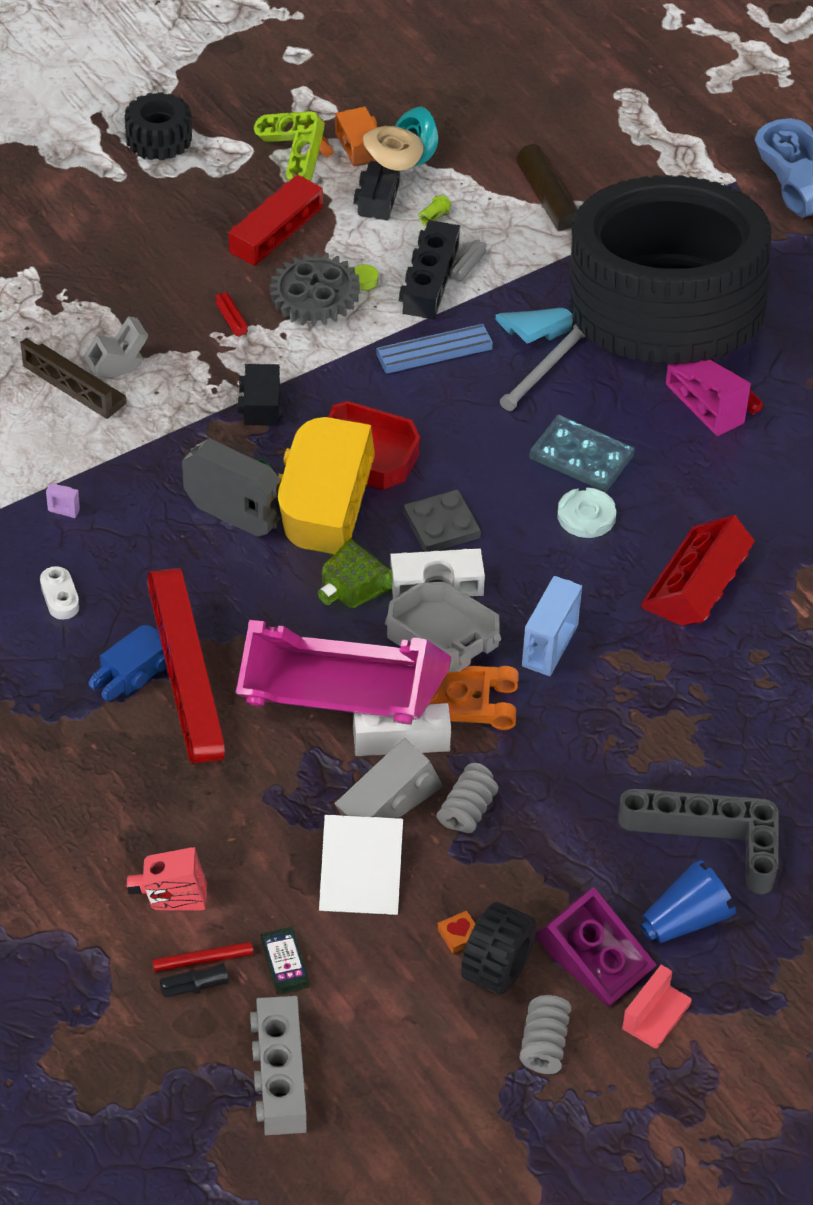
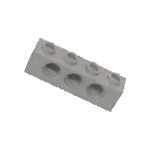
(288, 1112)

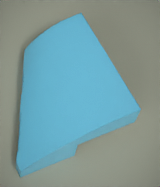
(537, 323)

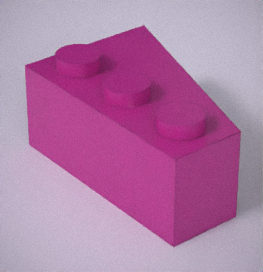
(710, 393)

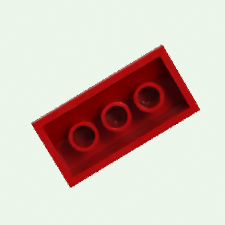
(699, 571)

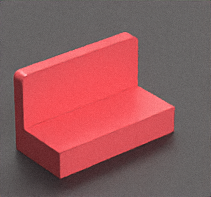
(655, 1009)

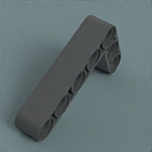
(714, 817)

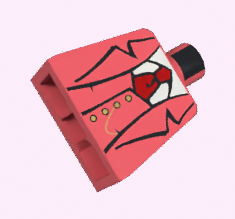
(171, 881)

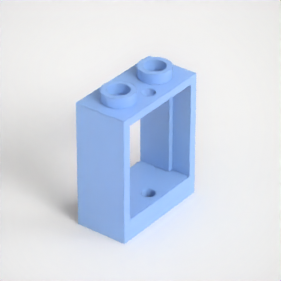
(551, 625)

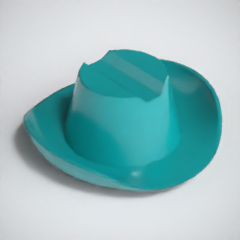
(423, 125)

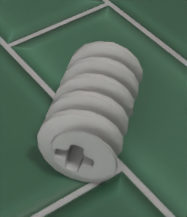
(468, 799)
(545, 1034)

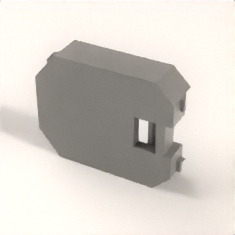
(445, 619)

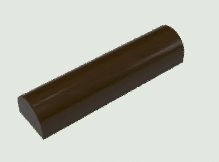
(547, 186)

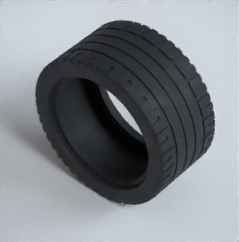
(669, 312)

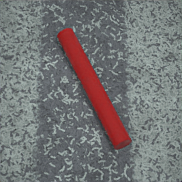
(202, 957)

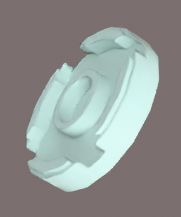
(586, 512)

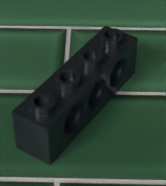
(430, 269)

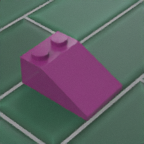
(595, 947)

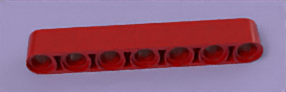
(185, 666)

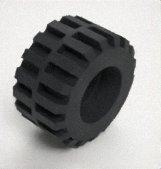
(158, 126)
(498, 948)

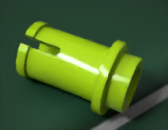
(439, 206)

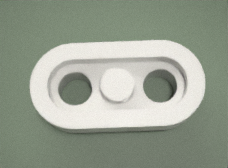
(56, 587)

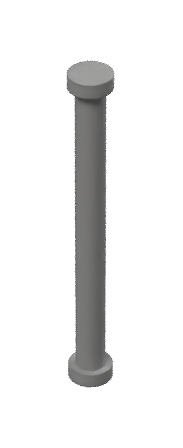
(509, 401)

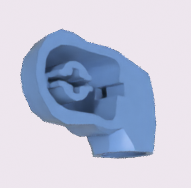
(788, 151)

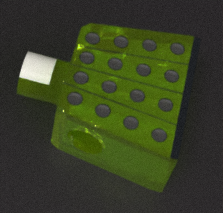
(354, 576)

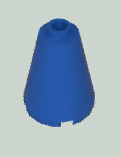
(688, 905)

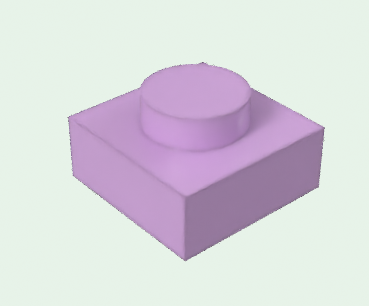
(63, 500)

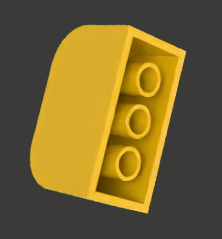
(325, 482)

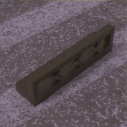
(71, 379)

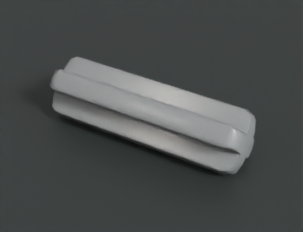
(468, 260)

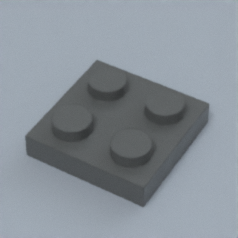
(441, 521)

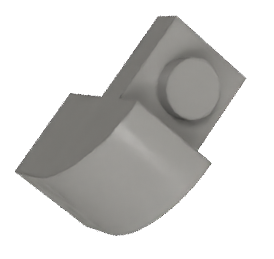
(120, 354)

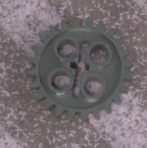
(315, 289)

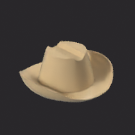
(394, 147)

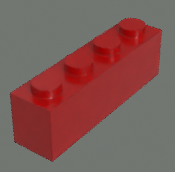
(275, 220)

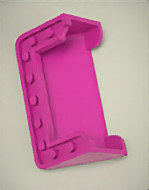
(340, 674)

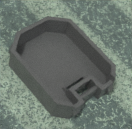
(225, 480)

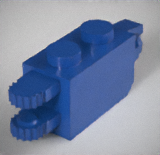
(129, 663)

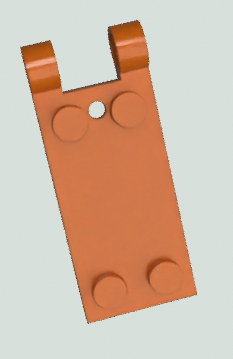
(473, 681)

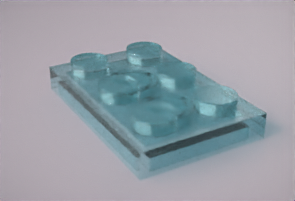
(581, 453)

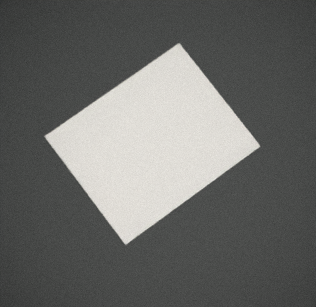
(361, 864)

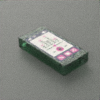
(284, 960)

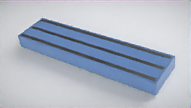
(434, 348)

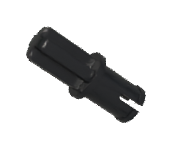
(194, 980)

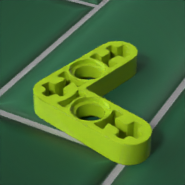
(299, 134)

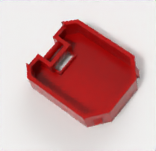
(394, 442)

